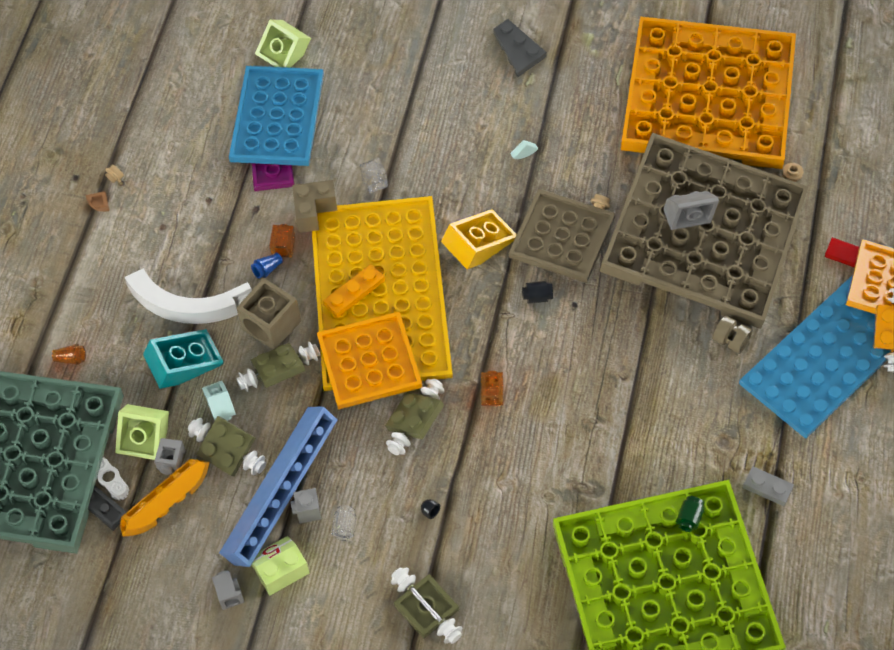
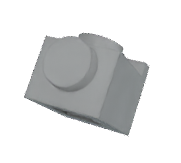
(168, 450)
(227, 590)

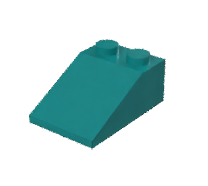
(181, 357)

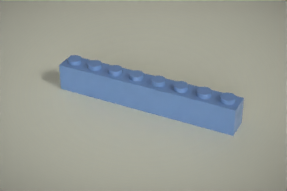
(278, 487)

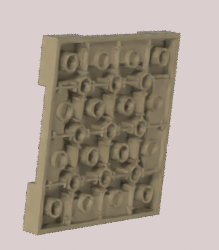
(720, 263)

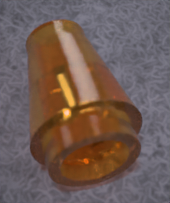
(70, 354)

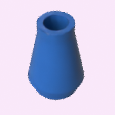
(264, 266)

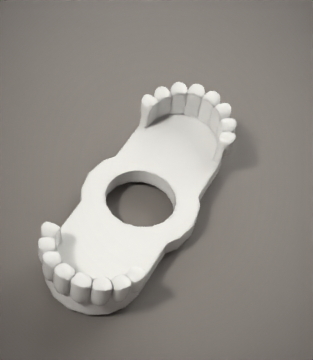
(116, 487)

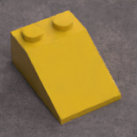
(477, 238)

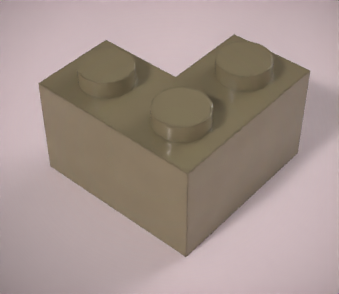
(310, 200)

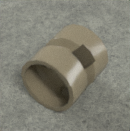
(725, 331)

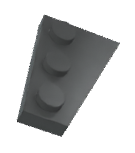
(519, 48)

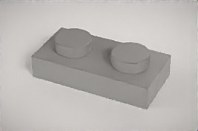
(768, 486)

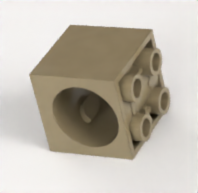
(269, 314)

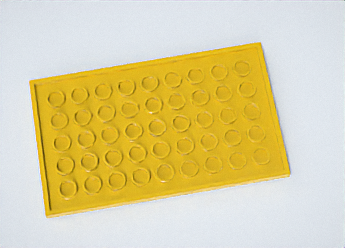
(403, 247)

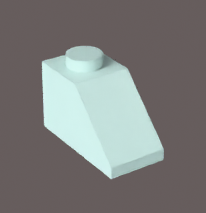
(219, 400)

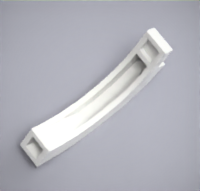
(182, 308)

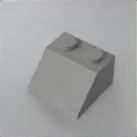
(690, 209)

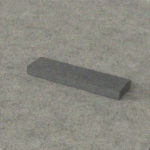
(105, 509)

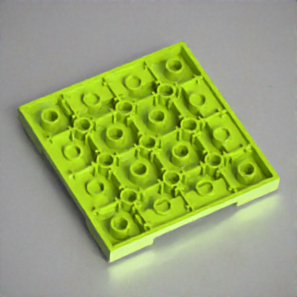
(665, 588)

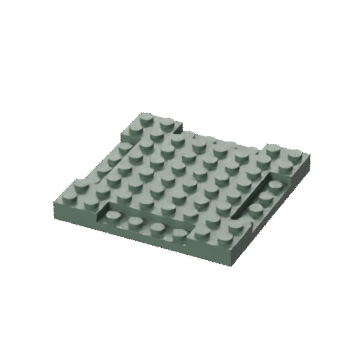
(51, 456)

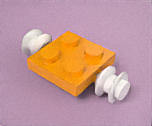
(885, 331)

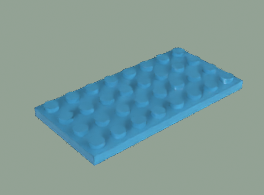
(817, 364)

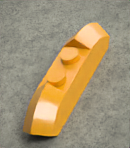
(157, 503)

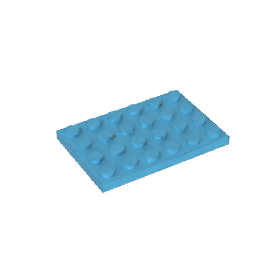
(276, 116)

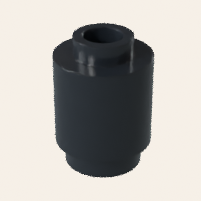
(537, 292)

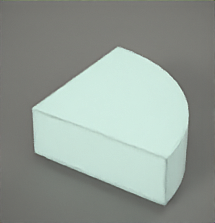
(524, 150)

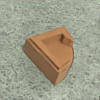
(98, 201)

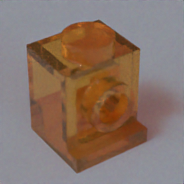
(492, 388)

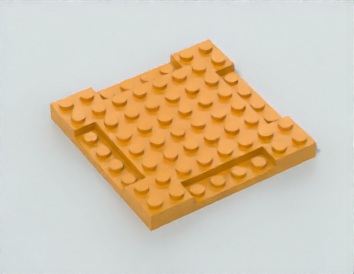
(711, 89)

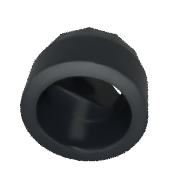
(430, 508)

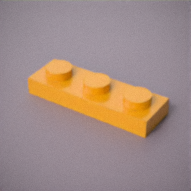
(353, 290)

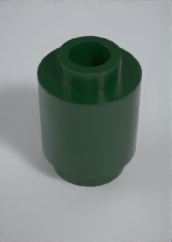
(690, 514)

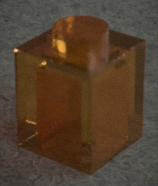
(282, 240)

